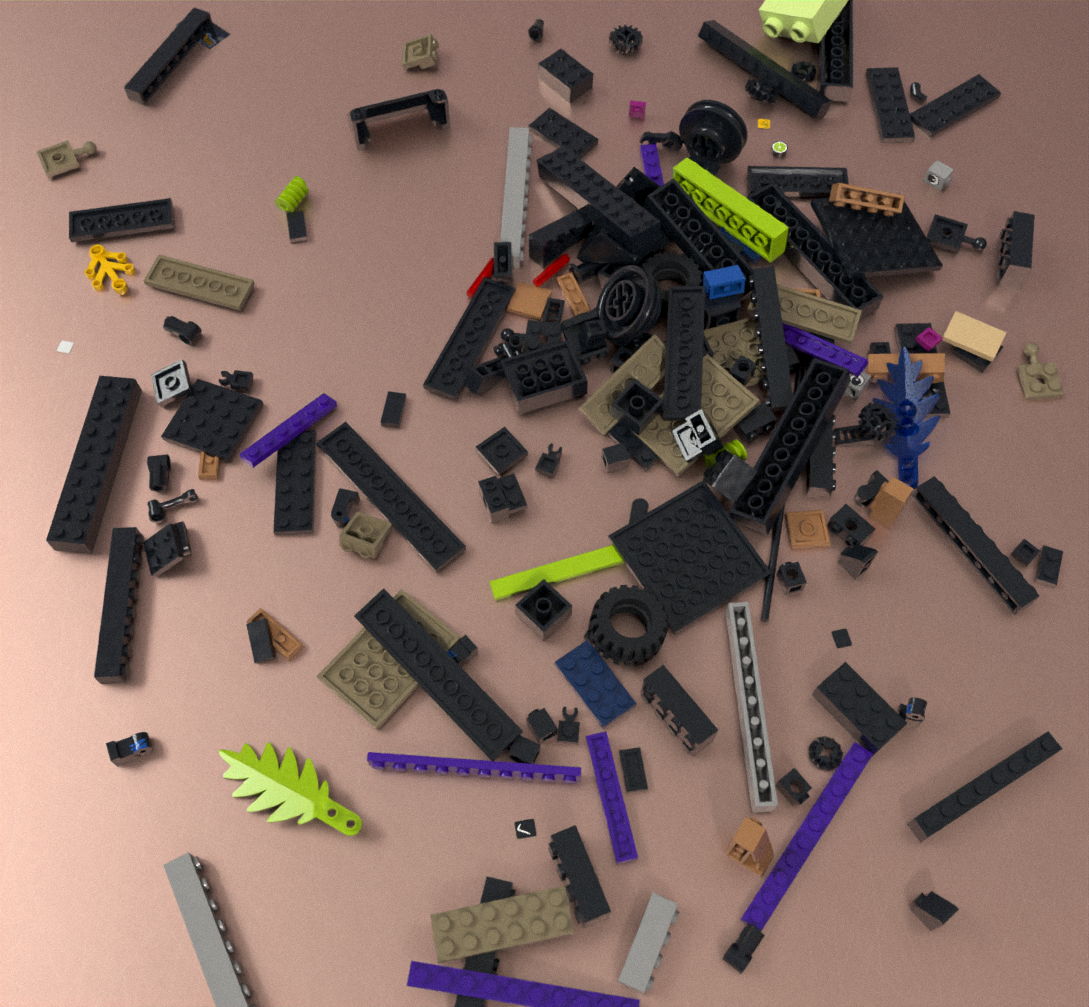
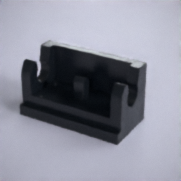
(585, 271)

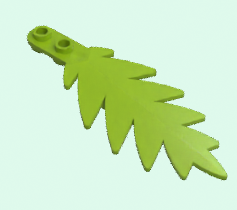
(285, 787)

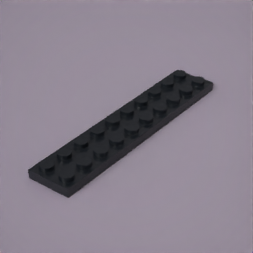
(391, 497)
(439, 675)

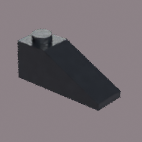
(485, 376)

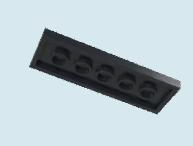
(890, 105)
(954, 105)
(796, 180)
(121, 220)
(906, 336)
(296, 485)

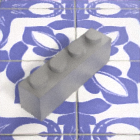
(647, 944)

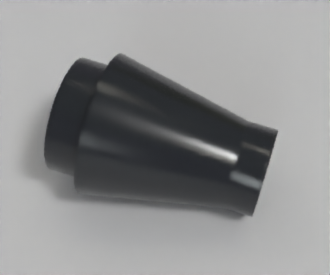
(536, 30)

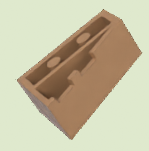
(890, 501)
(751, 846)

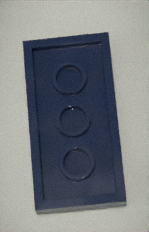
(595, 684)

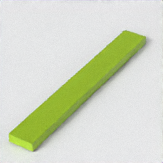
(555, 572)

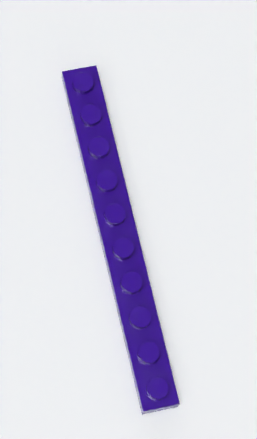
(483, 768)
(806, 837)
(507, 989)

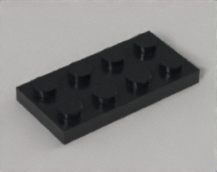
(562, 132)

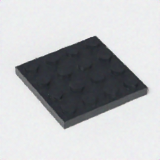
(212, 420)

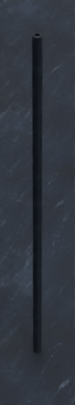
(778, 523)

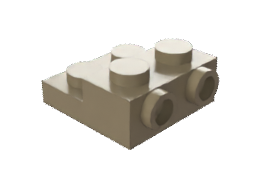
(420, 52)
(364, 535)

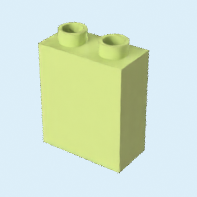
(799, 18)

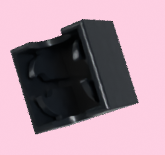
(729, 475)

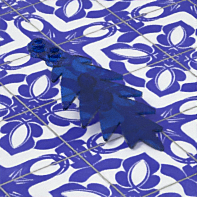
(909, 413)

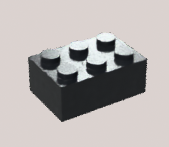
(565, 75)

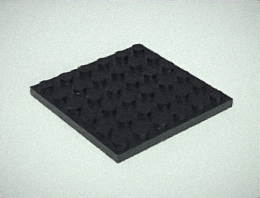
(875, 242)
(689, 555)

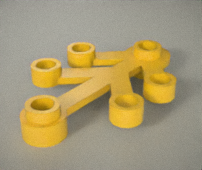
(99, 254)

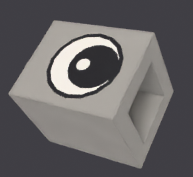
(939, 175)
(857, 385)

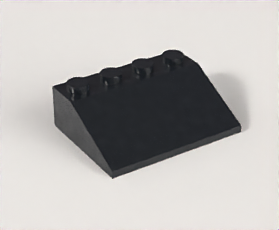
(544, 377)

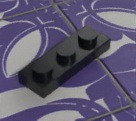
(639, 451)

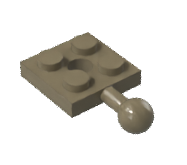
(68, 157)
(1045, 371)

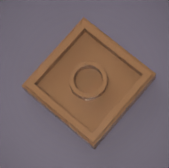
(529, 301)
(807, 529)

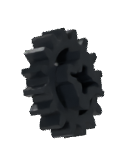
(625, 39)
(761, 91)
(878, 421)

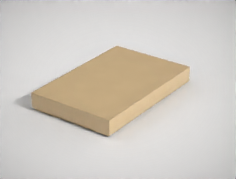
(974, 336)

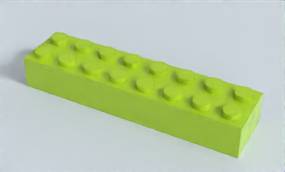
(732, 210)

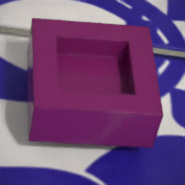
(637, 109)
(928, 339)

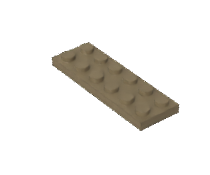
(199, 282)
(816, 314)
(645, 366)
(501, 924)

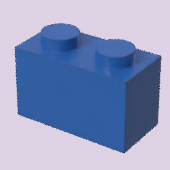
(723, 282)

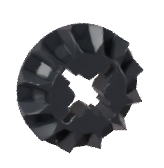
(802, 74)
(824, 762)

